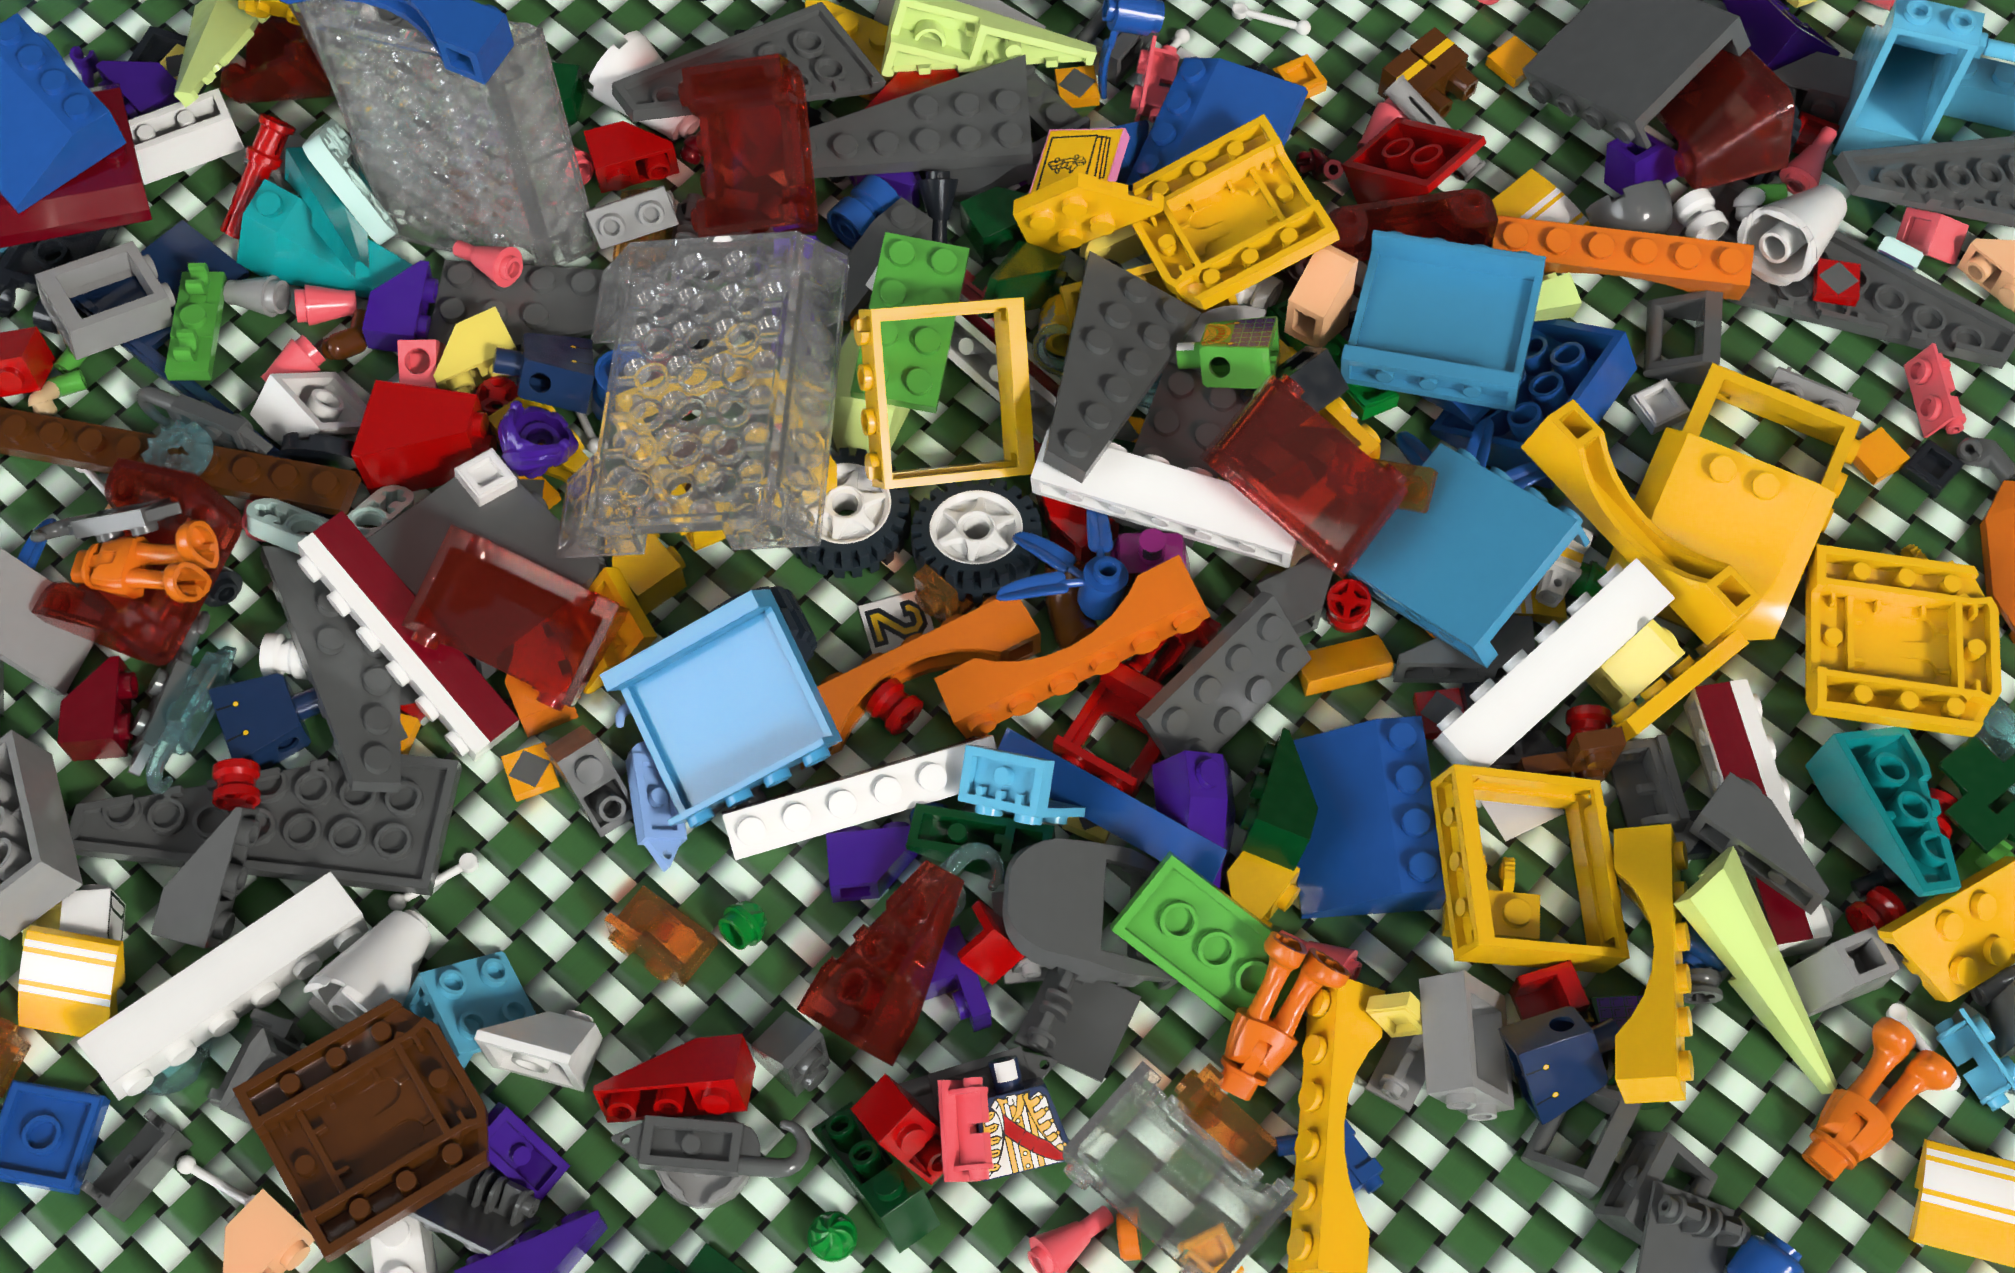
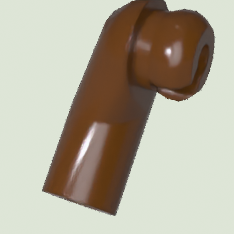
(348, 341)

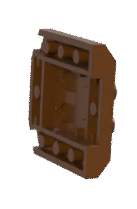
(368, 1124)

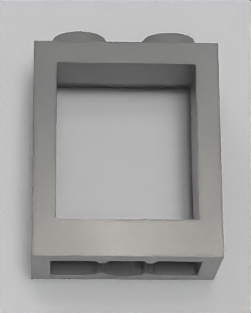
(113, 325)
(1463, 1045)

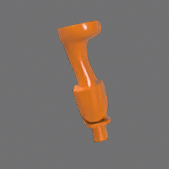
(127, 564)
(1263, 1043)
(1855, 1127)

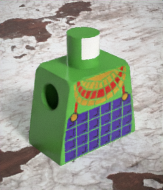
(1234, 353)

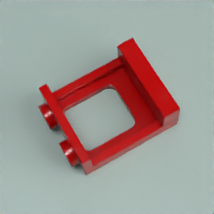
(1121, 695)

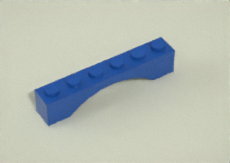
(465, 33)

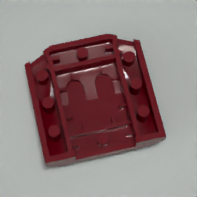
(94, 200)

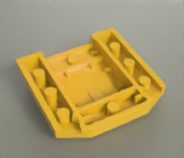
(1230, 216)
(1734, 514)
(1899, 641)

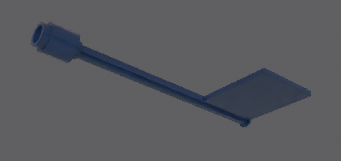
(171, 258)

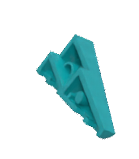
(329, 214)

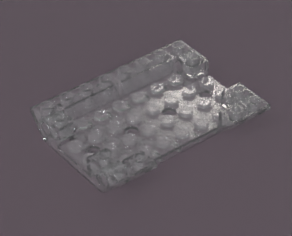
(448, 150)
(759, 383)

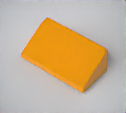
(1346, 665)

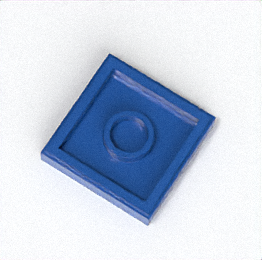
(48, 1135)

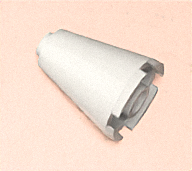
(630, 59)
(1792, 233)
(371, 969)

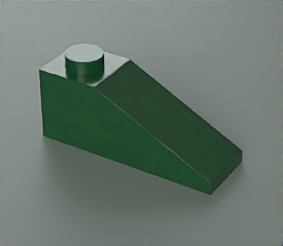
(1029, 274)
(940, 831)

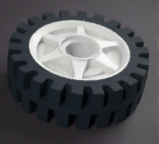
(970, 533)
(866, 535)

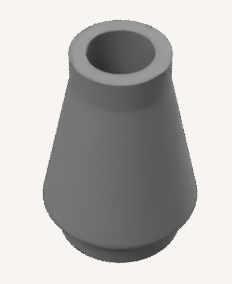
(261, 294)

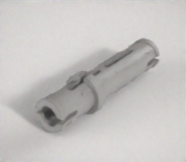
(1419, 110)

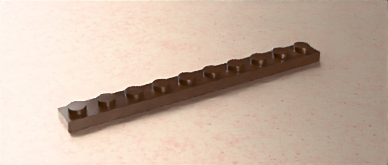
(229, 472)

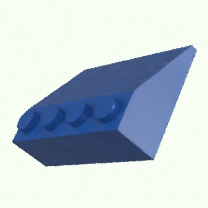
(1210, 101)
(47, 119)
(1561, 365)
(1373, 824)

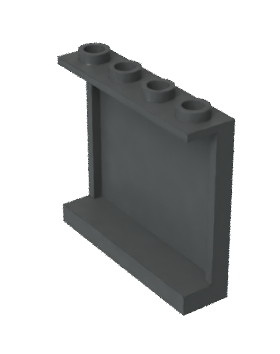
(1630, 60)
(513, 520)

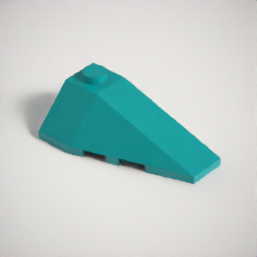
(282, 243)
(1883, 795)

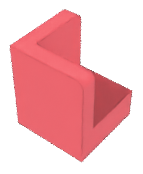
(1933, 234)

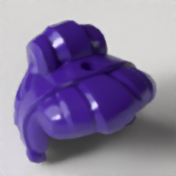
(522, 432)

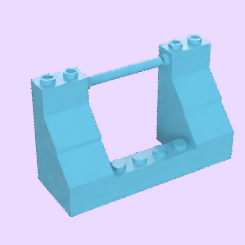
(1925, 68)

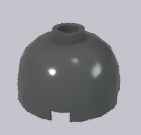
(1641, 209)

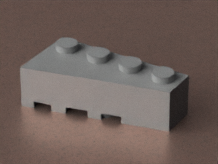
(35, 836)

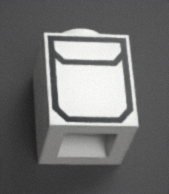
(94, 912)

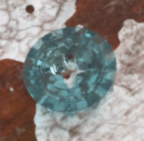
(191, 437)

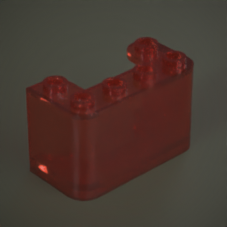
(752, 147)

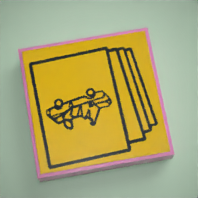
(1086, 151)

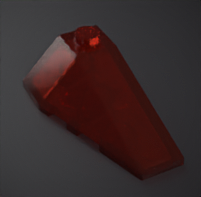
(884, 976)

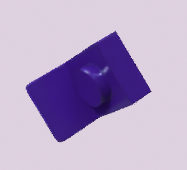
(954, 975)
(521, 1153)

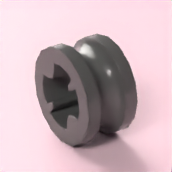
(1704, 987)

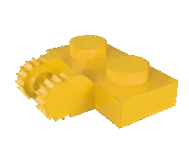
(1513, 913)

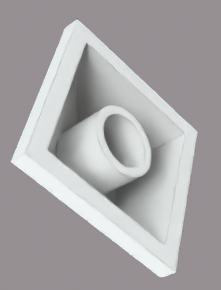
(308, 406)
(544, 1047)

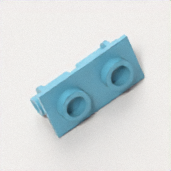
(1970, 1040)

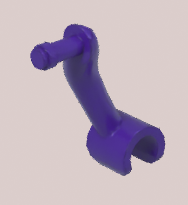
(86, 65)

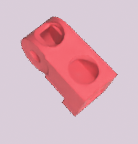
(419, 361)

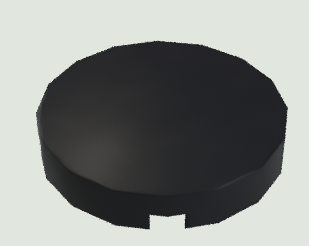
(321, 449)

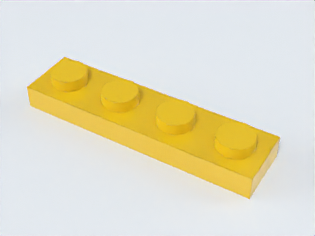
(1685, 677)

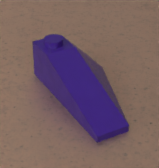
(1776, 33)
(1199, 795)

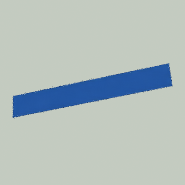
(1122, 813)

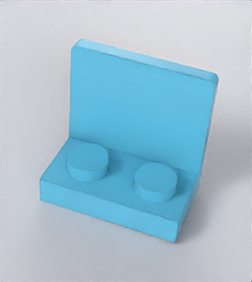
(1012, 785)
(468, 999)

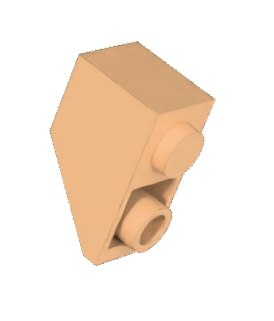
(1992, 267)
(1322, 297)
(264, 1238)

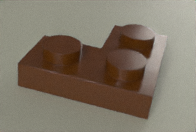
(1587, 757)

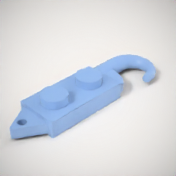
(651, 803)

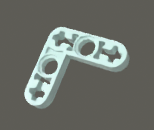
(329, 152)
(279, 521)

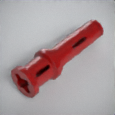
(262, 160)

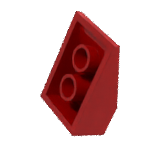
(1408, 160)

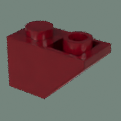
(98, 713)

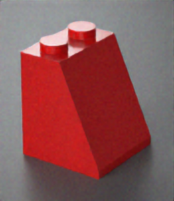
(418, 435)

